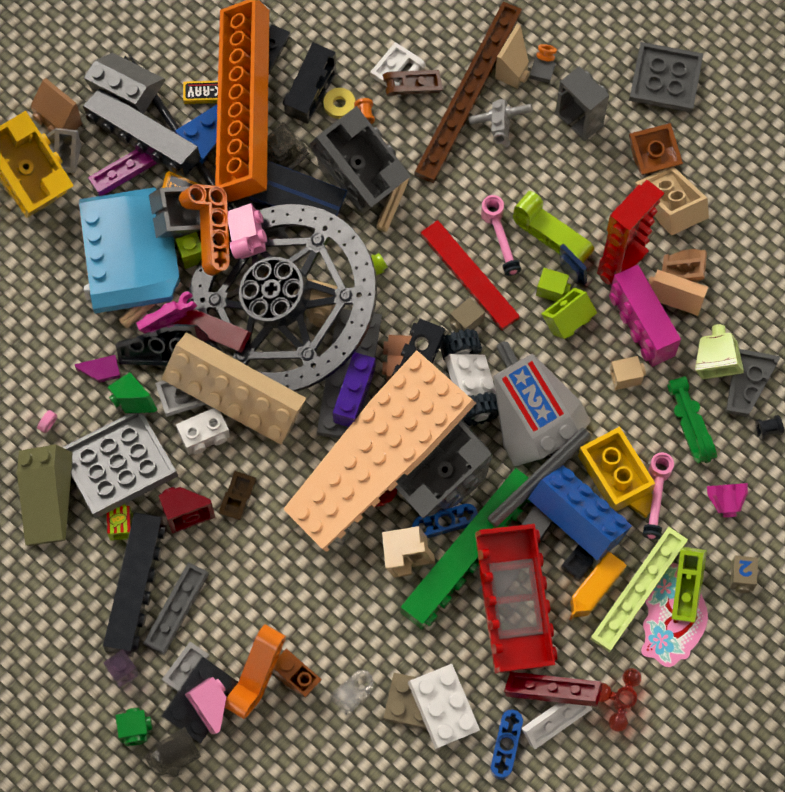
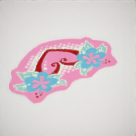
(665, 637)

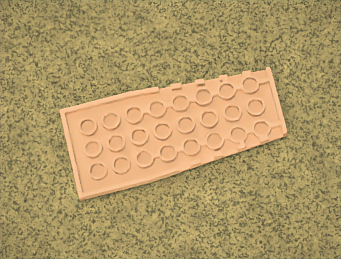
(382, 444)

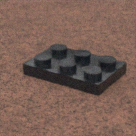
(180, 710)

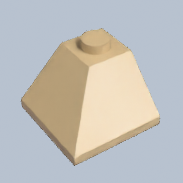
(513, 60)

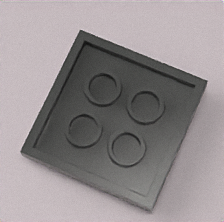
(666, 77)

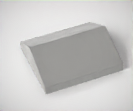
(175, 400)

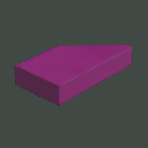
(100, 369)

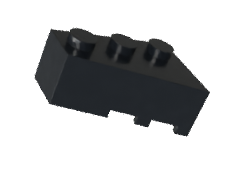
(310, 83)

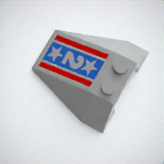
(535, 411)

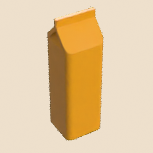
(596, 585)

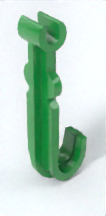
(692, 424)

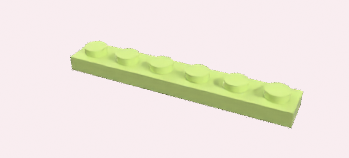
(638, 589)

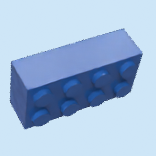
(580, 512)

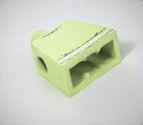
(718, 355)

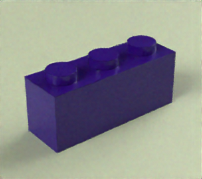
(354, 389)

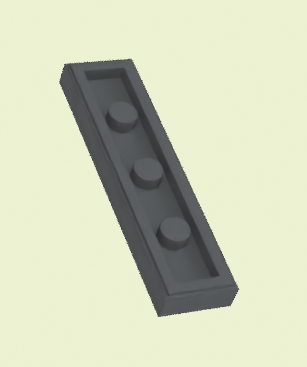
(176, 608)

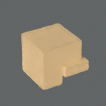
(406, 550)

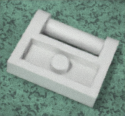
(396, 60)

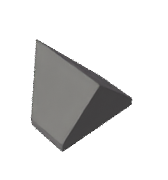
(67, 145)

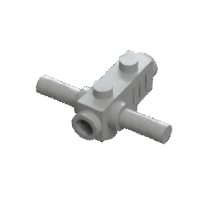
(500, 119)

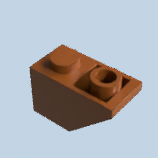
(295, 674)

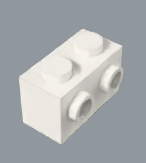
(203, 431)

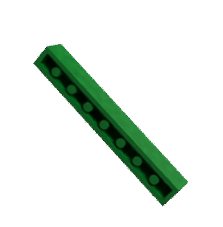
(459, 559)

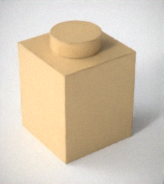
(627, 372)

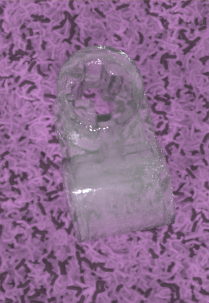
(349, 695)

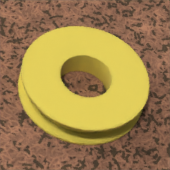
(332, 96)

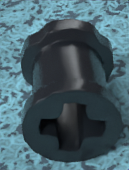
(769, 427)

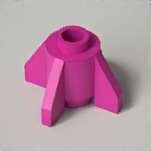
(728, 498)

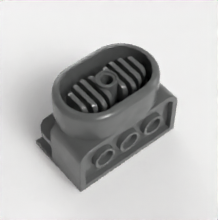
(358, 160)
(447, 472)

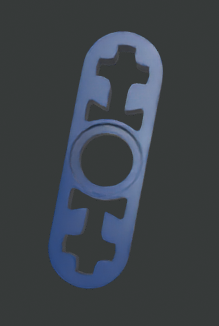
(462, 522)
(515, 739)

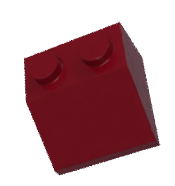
(185, 508)

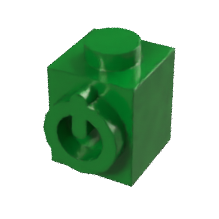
(133, 727)

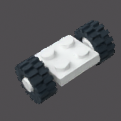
(471, 374)

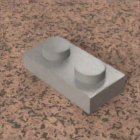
(183, 666)

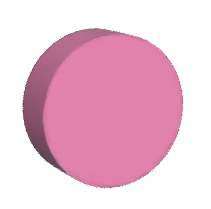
(47, 421)

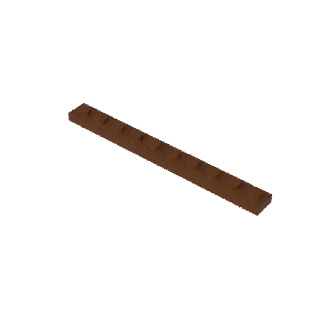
(467, 93)

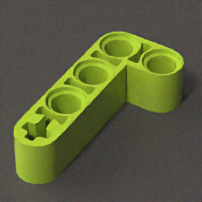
(548, 229)

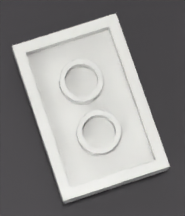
(443, 706)

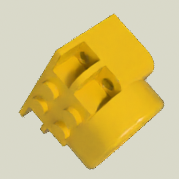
(27, 148)

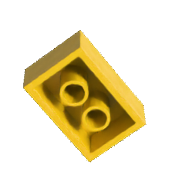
(616, 469)

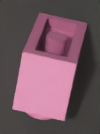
(209, 703)

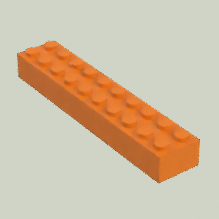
(242, 100)

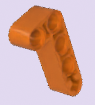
(214, 257)
(256, 672)

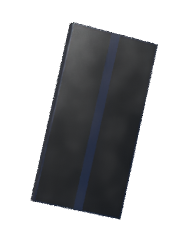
(292, 187)

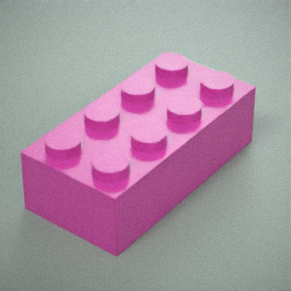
(644, 316)

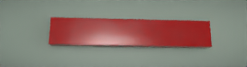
(470, 275)

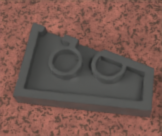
(748, 386)

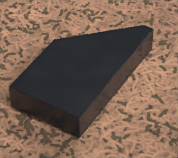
(578, 563)

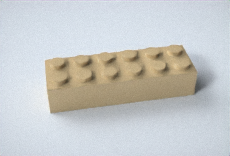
(233, 388)

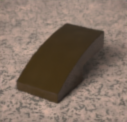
(238, 495)

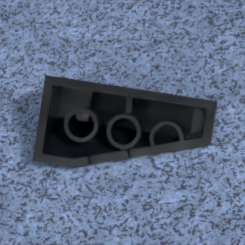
(156, 346)

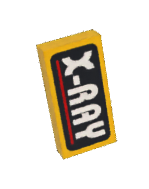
(200, 92)

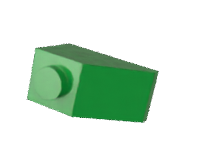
(131, 396)

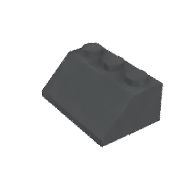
(124, 81)

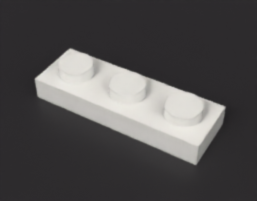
(553, 722)

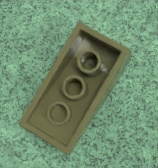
(44, 493)

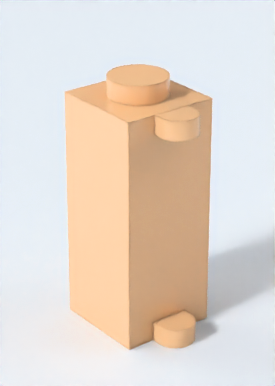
(678, 292)

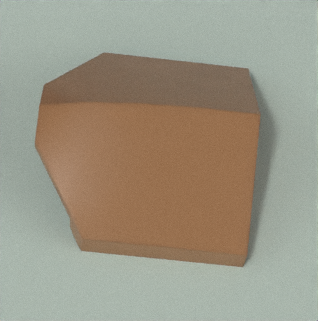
(686, 264)

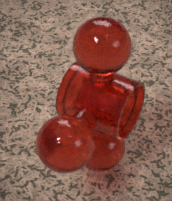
(631, 678)

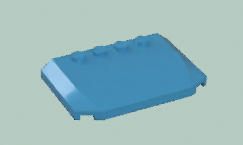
(122, 252)

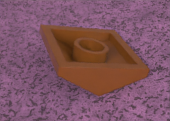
(655, 149)

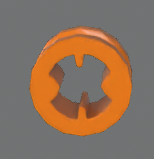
(546, 52)

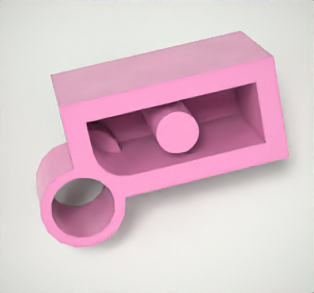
(246, 232)

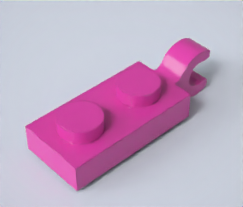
(167, 314)

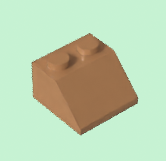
(55, 108)

